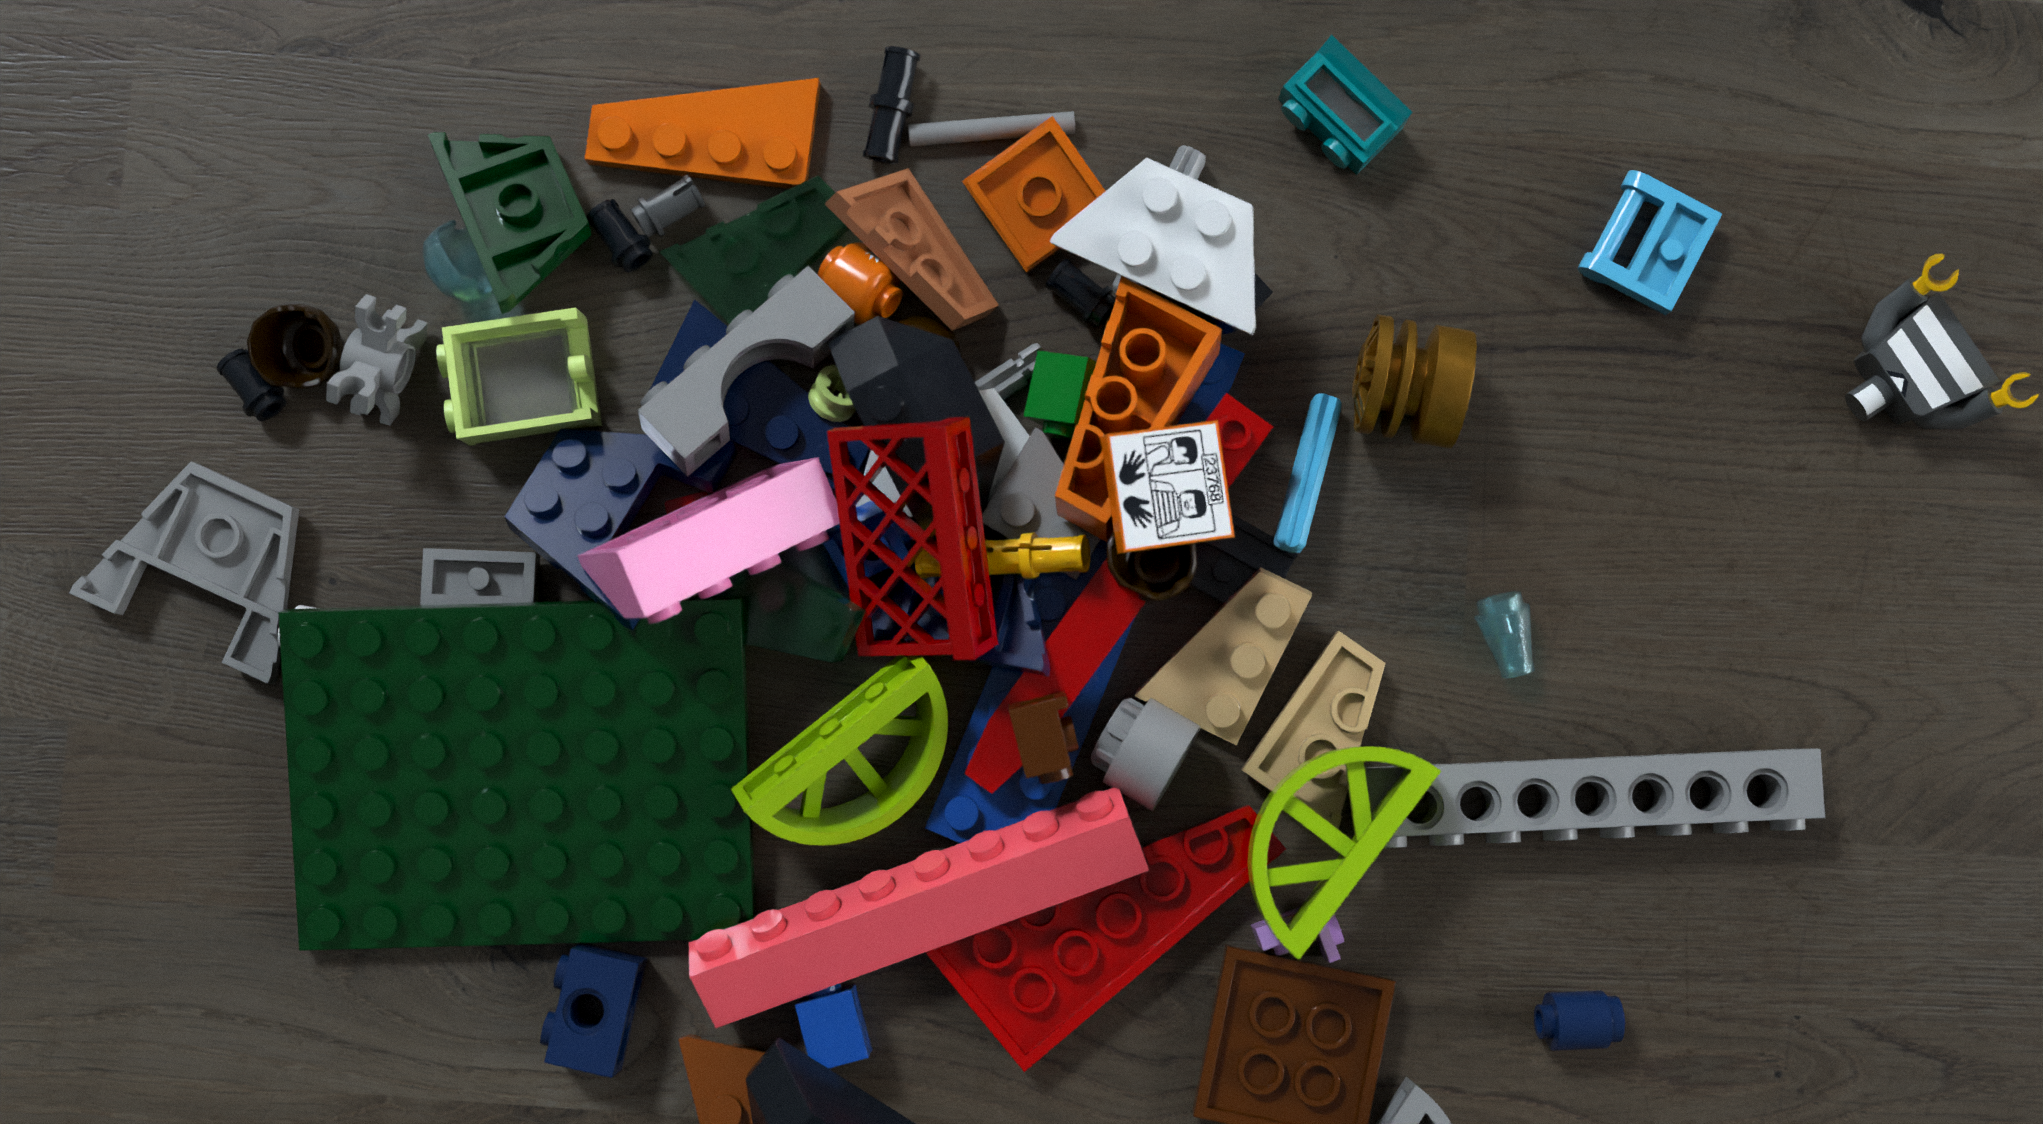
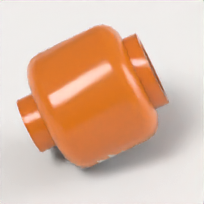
(861, 281)

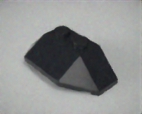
(915, 378)
(798, 1090)

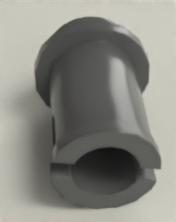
(667, 207)

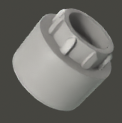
(1143, 749)

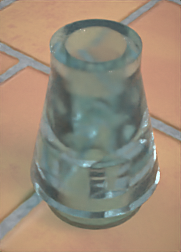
(1507, 630)

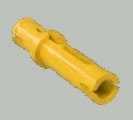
(1024, 556)

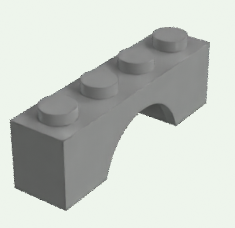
(792, 325)

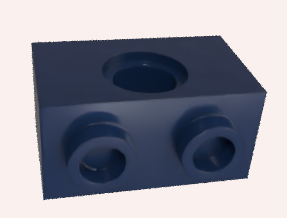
(587, 1045)

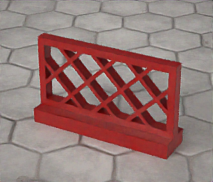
(958, 531)

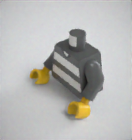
(1925, 363)

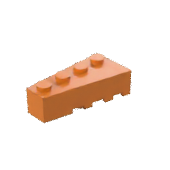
(1142, 380)

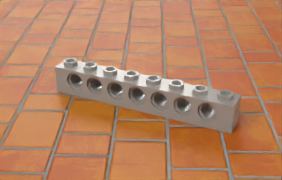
(1790, 778)

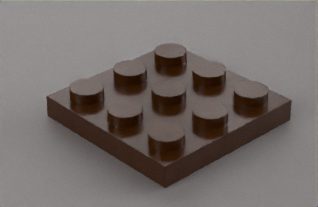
(1292, 1042)

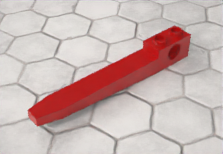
(1095, 621)

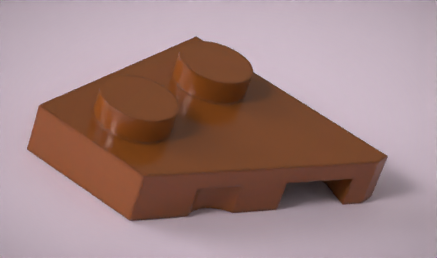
(719, 1078)

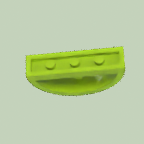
(836, 736)
(1356, 854)

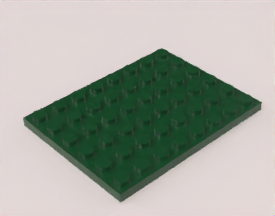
(516, 774)

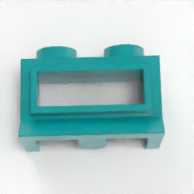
(1343, 106)

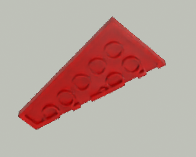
(1063, 963)

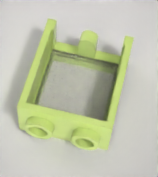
(519, 376)

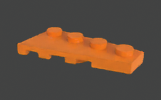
(722, 135)

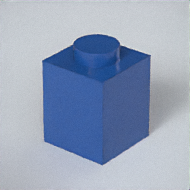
(834, 1026)

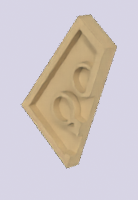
(1232, 657)
(1321, 716)

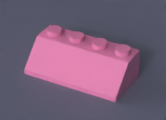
(714, 539)

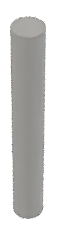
(984, 128)

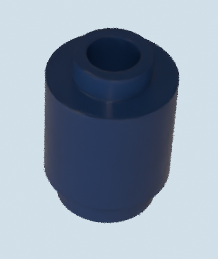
(1579, 1020)

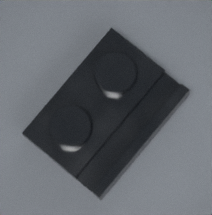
(1231, 561)

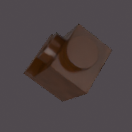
(1044, 737)

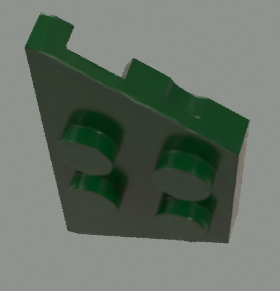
(513, 207)

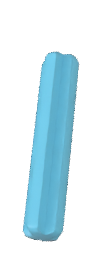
(1307, 473)

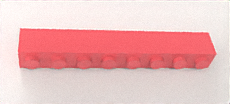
(915, 907)

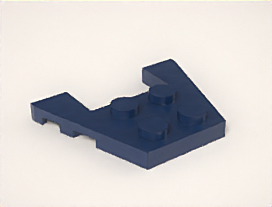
(592, 491)

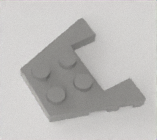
(219, 540)

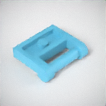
(1666, 251)

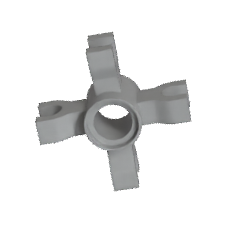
(377, 360)

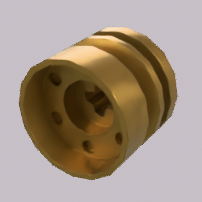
(1419, 382)

